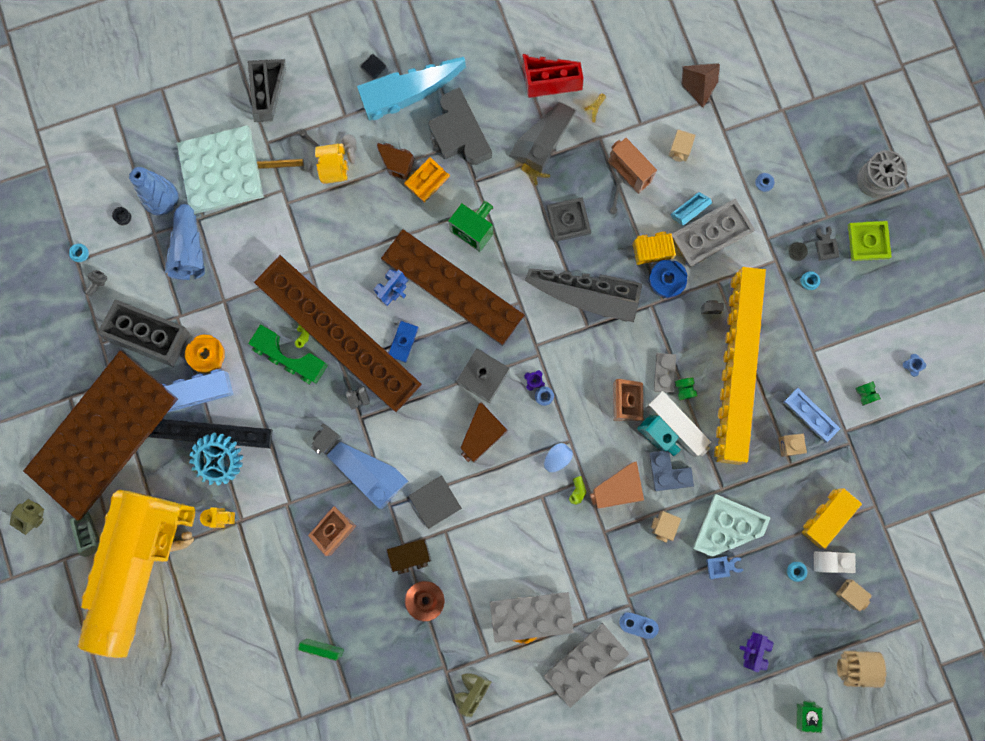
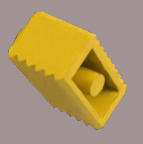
(654, 248)

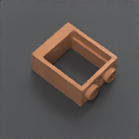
(631, 165)

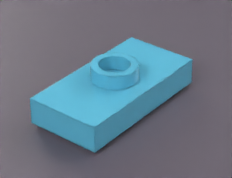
(691, 208)

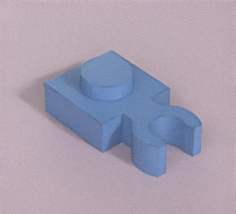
(720, 567)

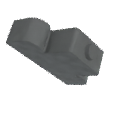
(458, 130)

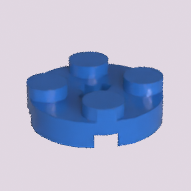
(668, 268)

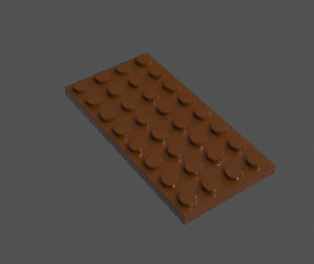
(100, 435)

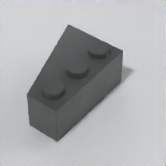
(265, 87)

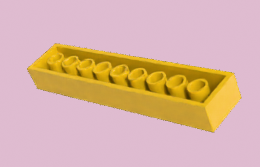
(740, 367)

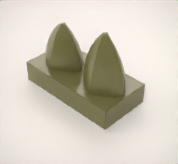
(469, 702)

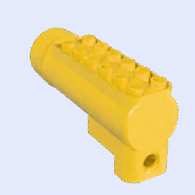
(134, 536)

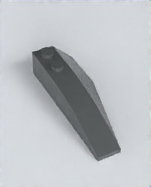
(600, 295)

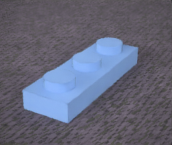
(811, 415)

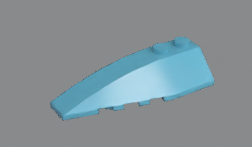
(399, 91)

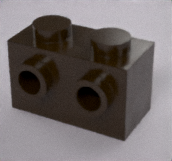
(409, 555)

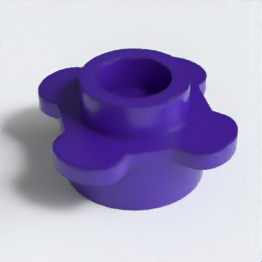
(534, 375)

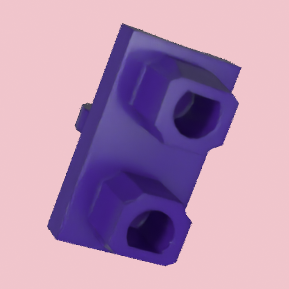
(755, 650)

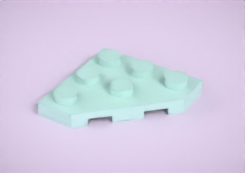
(729, 526)

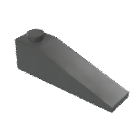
(542, 139)

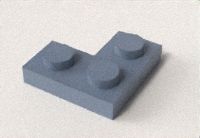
(665, 477)

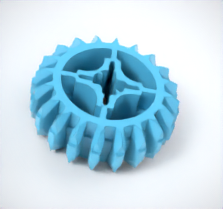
(204, 445)

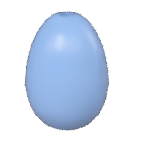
(558, 457)

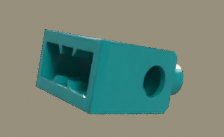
(654, 429)

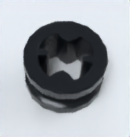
(123, 221)

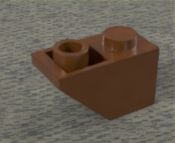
(396, 161)

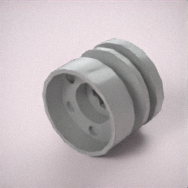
(873, 179)

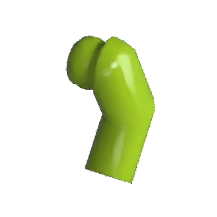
(303, 338)
(579, 492)

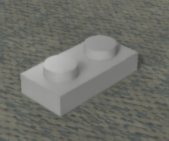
(664, 372)

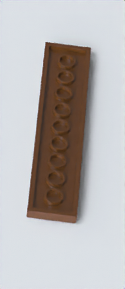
(338, 333)

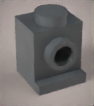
(324, 440)

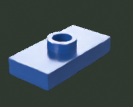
(403, 341)

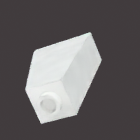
(689, 435)

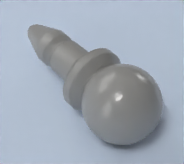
(350, 147)

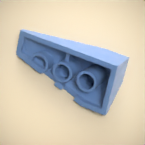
(373, 477)

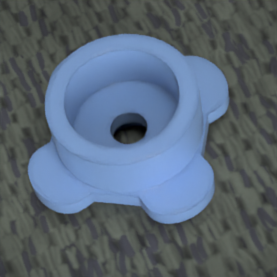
(920, 365)

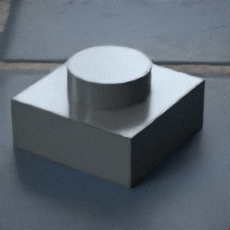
(712, 307)

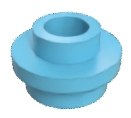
(75, 249)
(815, 278)
(802, 574)

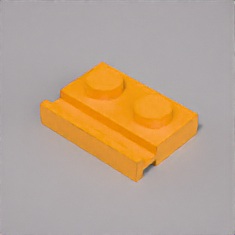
(427, 179)

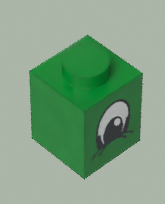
(809, 717)

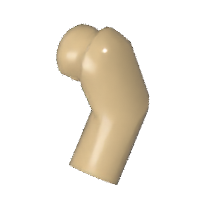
(186, 541)

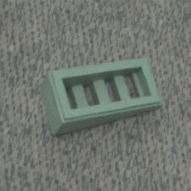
(89, 546)

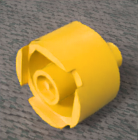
(331, 163)

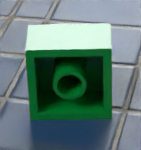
(472, 225)

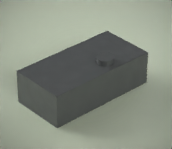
(143, 333)

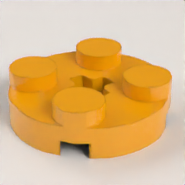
(197, 346)

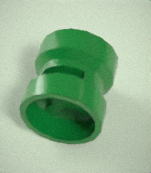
(686, 393)
(868, 393)

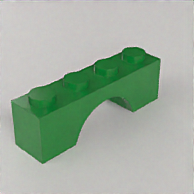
(268, 342)

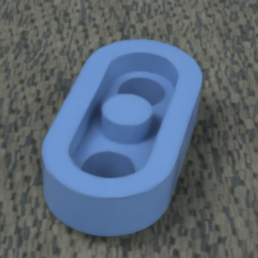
(639, 625)

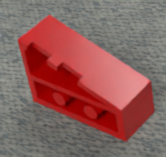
(551, 76)

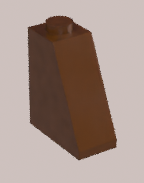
(481, 434)

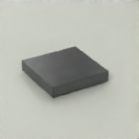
(568, 219)
(435, 502)

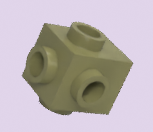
(27, 516)

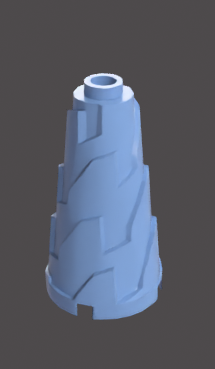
(154, 191)
(184, 252)

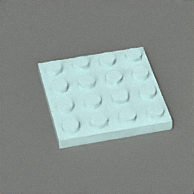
(220, 169)

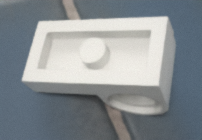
(834, 562)

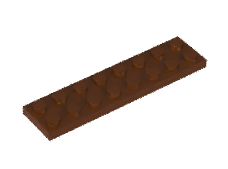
(453, 287)

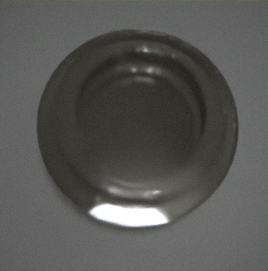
(797, 251)

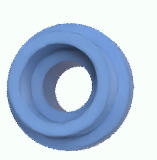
(764, 187)
(539, 391)

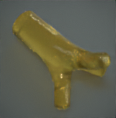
(595, 106)
(534, 173)

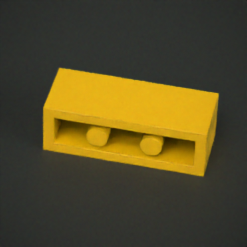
(831, 517)

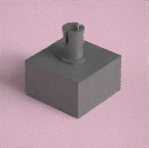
(483, 375)

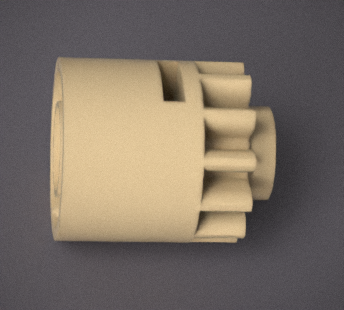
(862, 669)

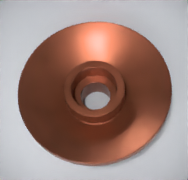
(422, 611)

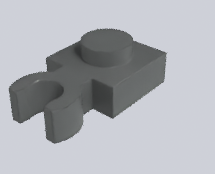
(826, 247)

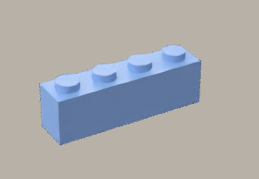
(200, 389)

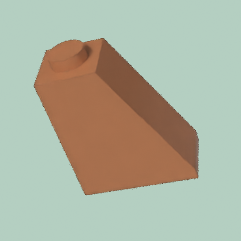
(619, 489)

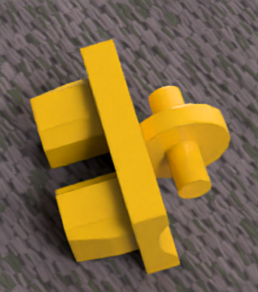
(217, 517)

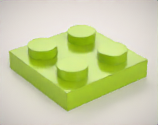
(869, 241)

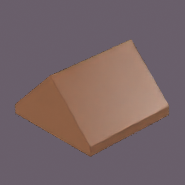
(628, 400)
(331, 531)

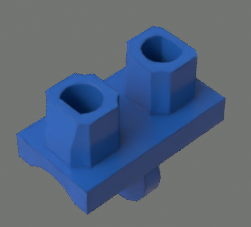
(393, 288)

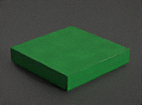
(320, 649)

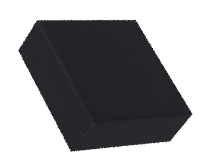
(373, 66)

